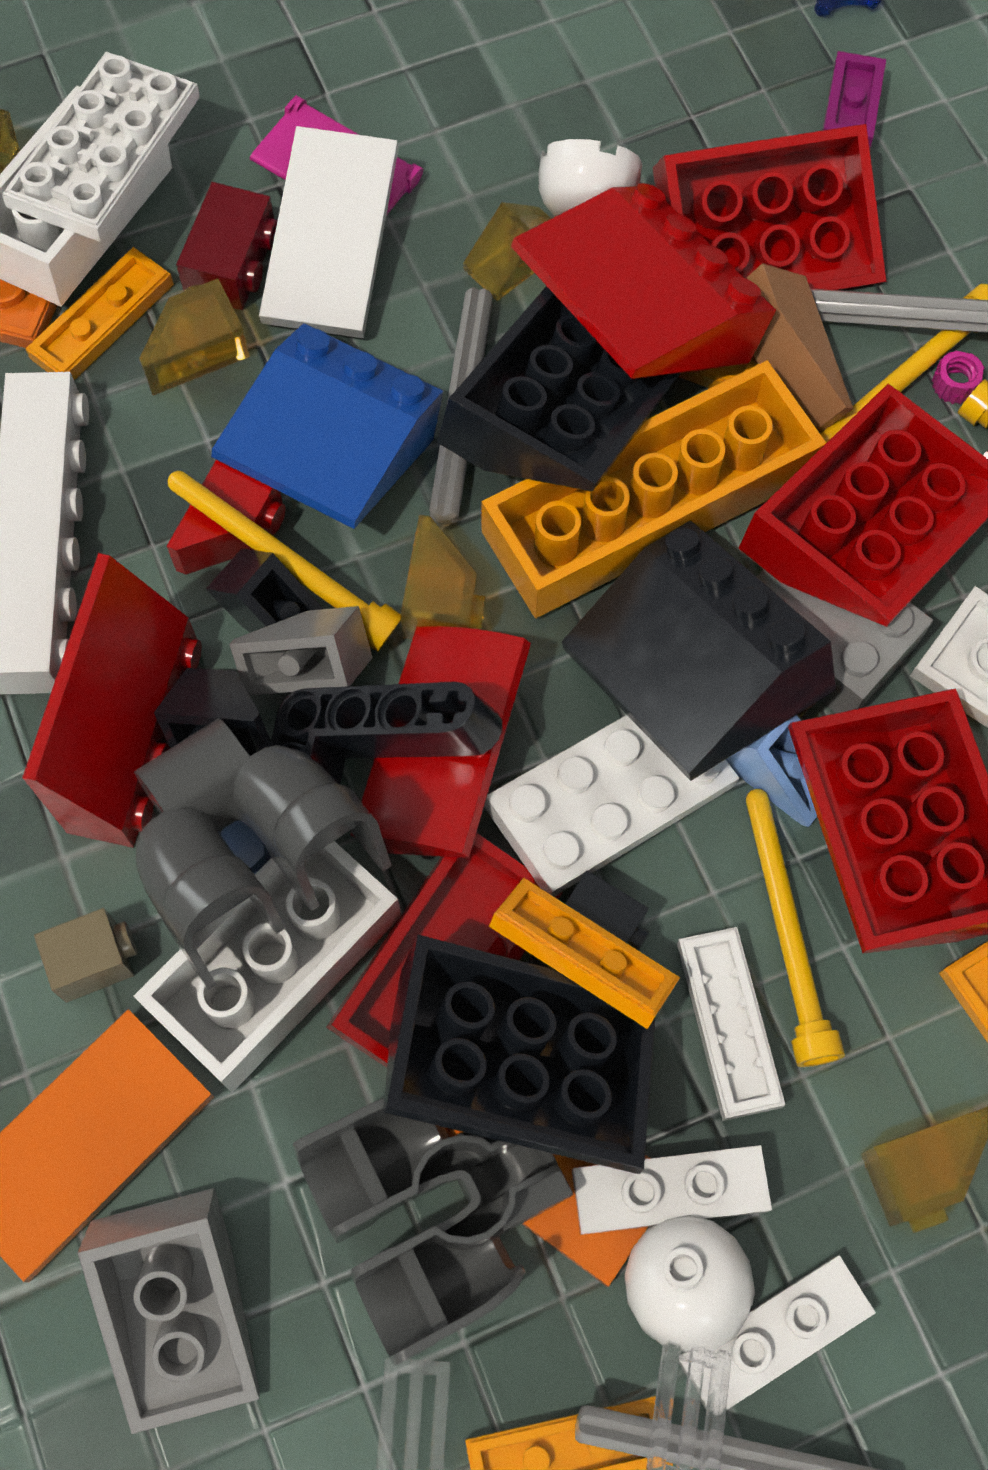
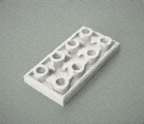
(101, 146)
(329, 231)

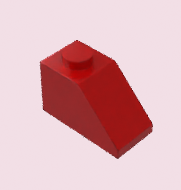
(204, 543)

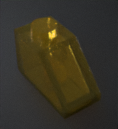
(193, 338)
(439, 584)
(927, 1169)

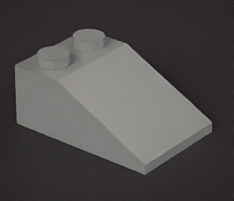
(861, 649)
(170, 1310)

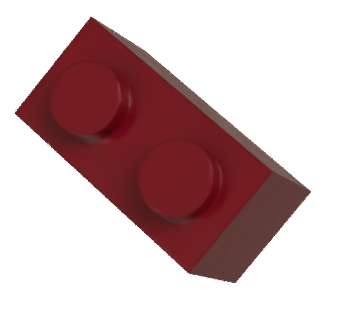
(229, 242)

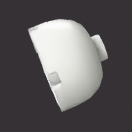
(578, 171)
(689, 1283)

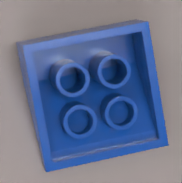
(330, 425)

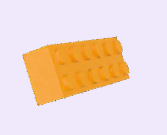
(683, 465)

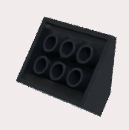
(549, 402)
(700, 651)
(517, 1056)

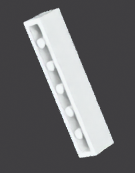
(37, 518)

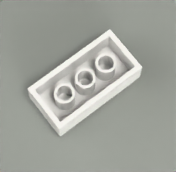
(51, 258)
(266, 977)

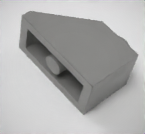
(303, 652)

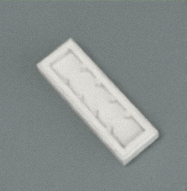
(730, 1024)
(672, 1187)
(791, 1328)

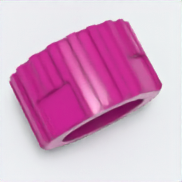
(957, 363)

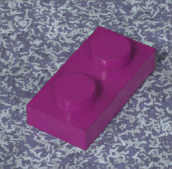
(854, 92)

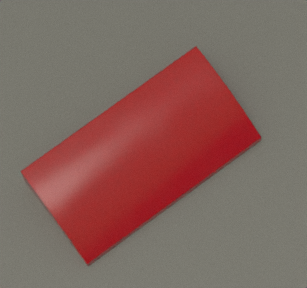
(438, 801)
(449, 906)

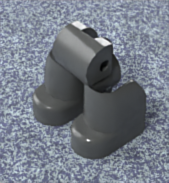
(215, 782)
(452, 1269)

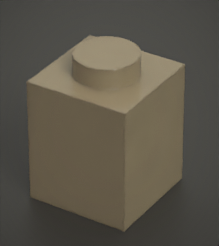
(86, 954)

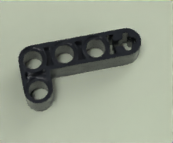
(386, 722)

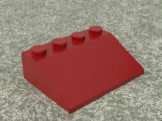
(785, 204)
(647, 284)
(873, 510)
(102, 706)
(902, 818)

